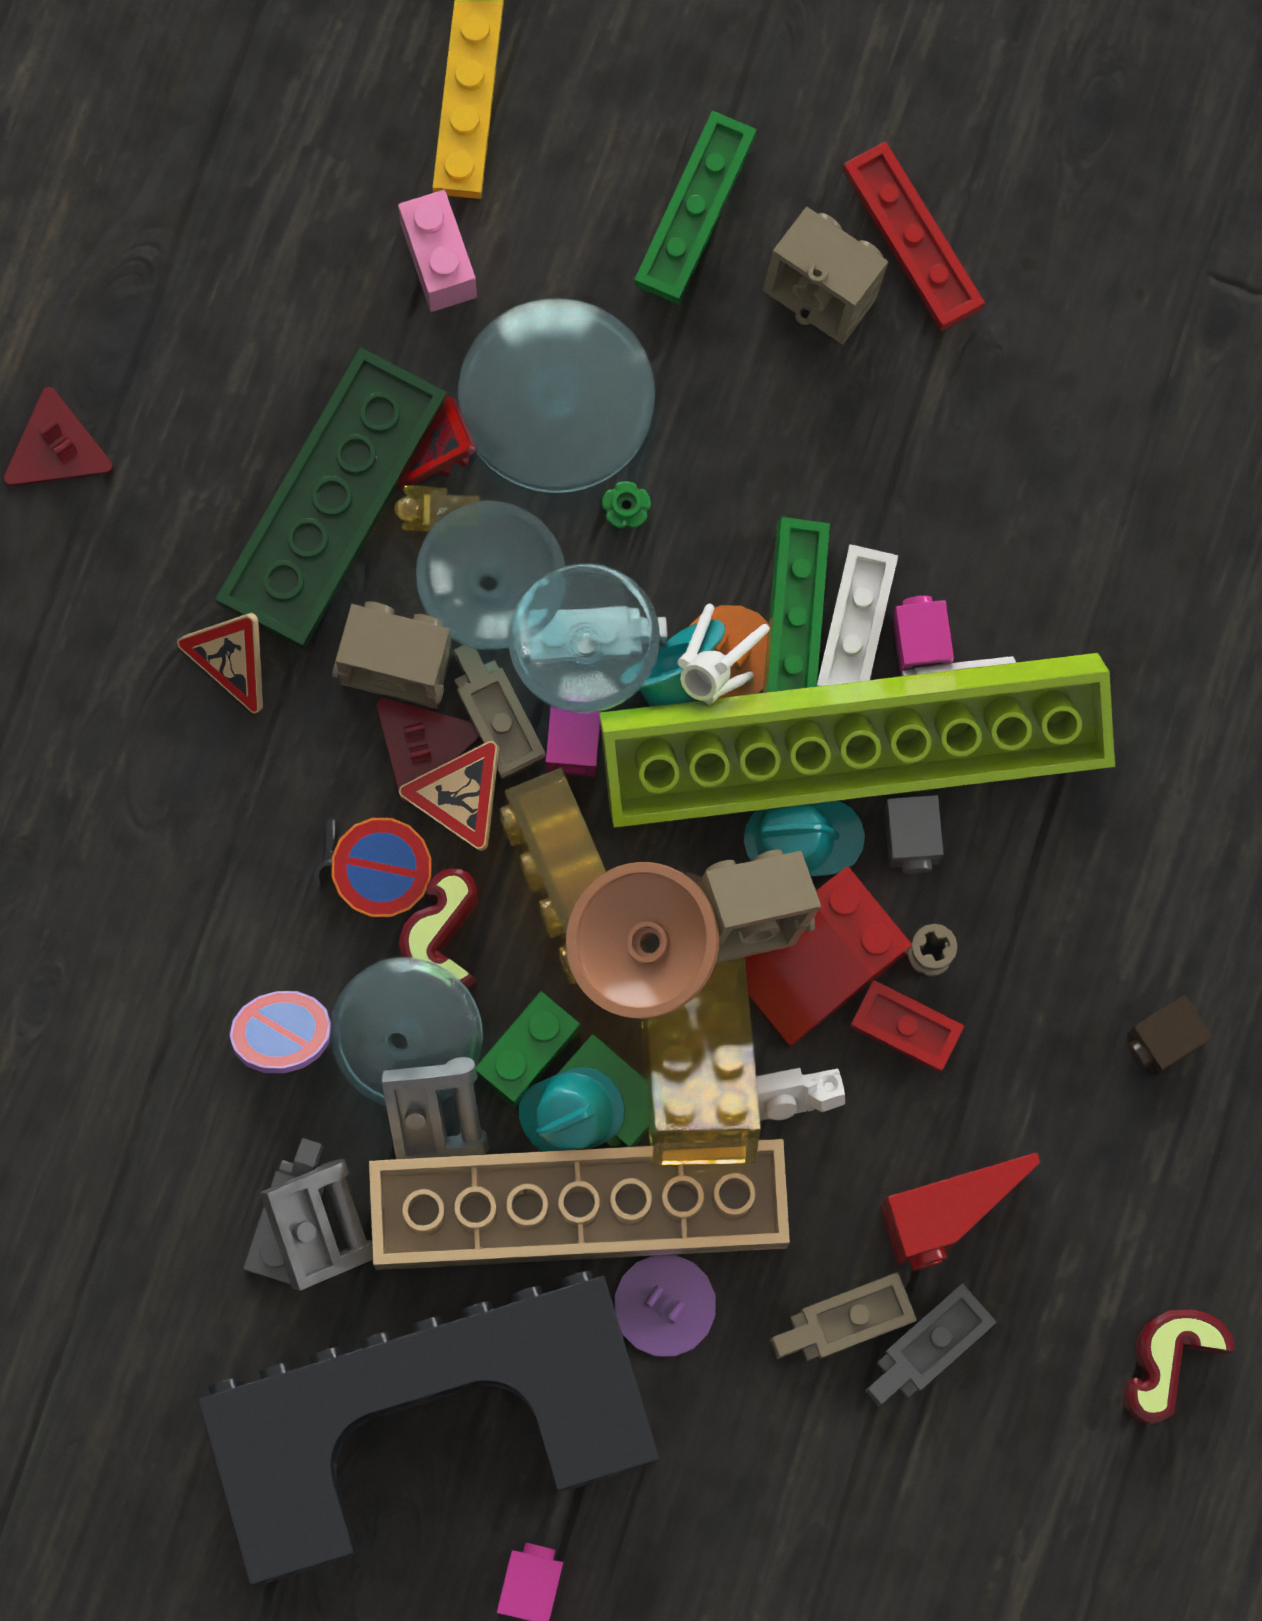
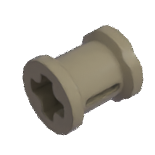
(938, 936)

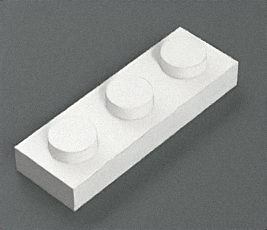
(857, 616)

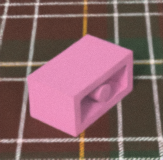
(437, 250)

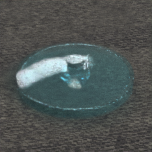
(556, 395)

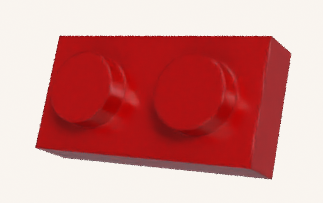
(907, 1026)

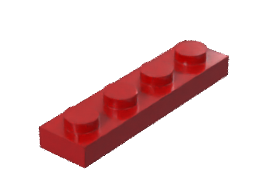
(913, 236)

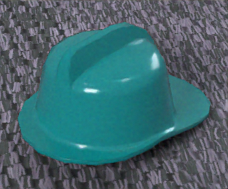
(664, 683)
(824, 832)
(572, 1110)

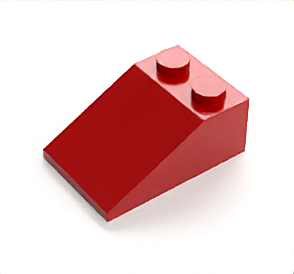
(829, 965)
(937, 1215)

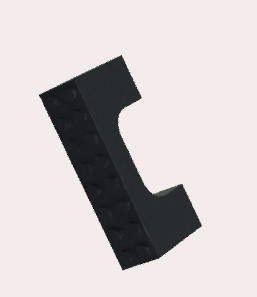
(285, 1432)

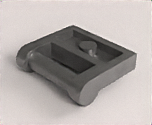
(417, 1112)
(304, 1228)

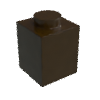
(1168, 1036)

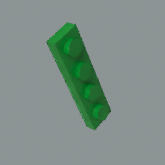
(695, 207)
(796, 605)

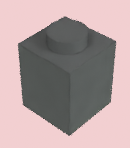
(913, 833)

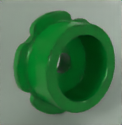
(621, 517)

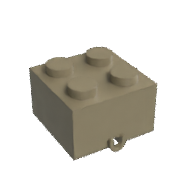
(825, 273)
(394, 654)
(760, 903)

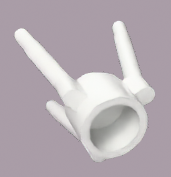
(708, 673)

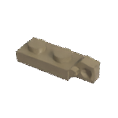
(497, 713)
(847, 1319)

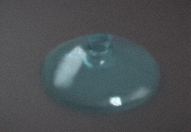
(476, 543)
(579, 605)
(406, 999)

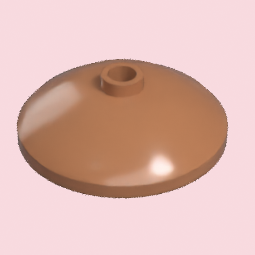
(610, 936)

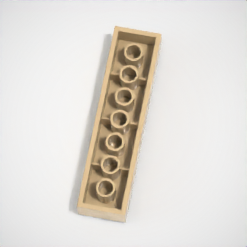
(572, 1207)

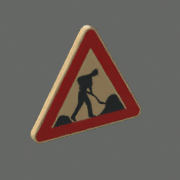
(231, 657)
(459, 793)

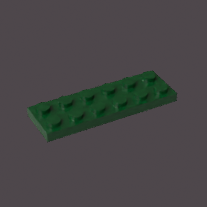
(331, 498)

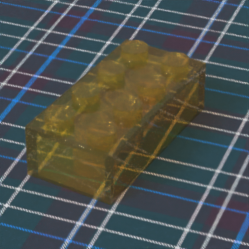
(556, 849)
(704, 1076)

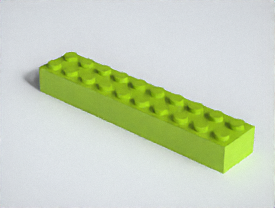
(858, 739)

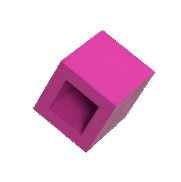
(922, 633)
(573, 742)
(530, 1584)

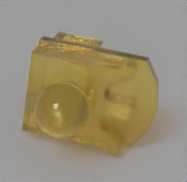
(427, 506)

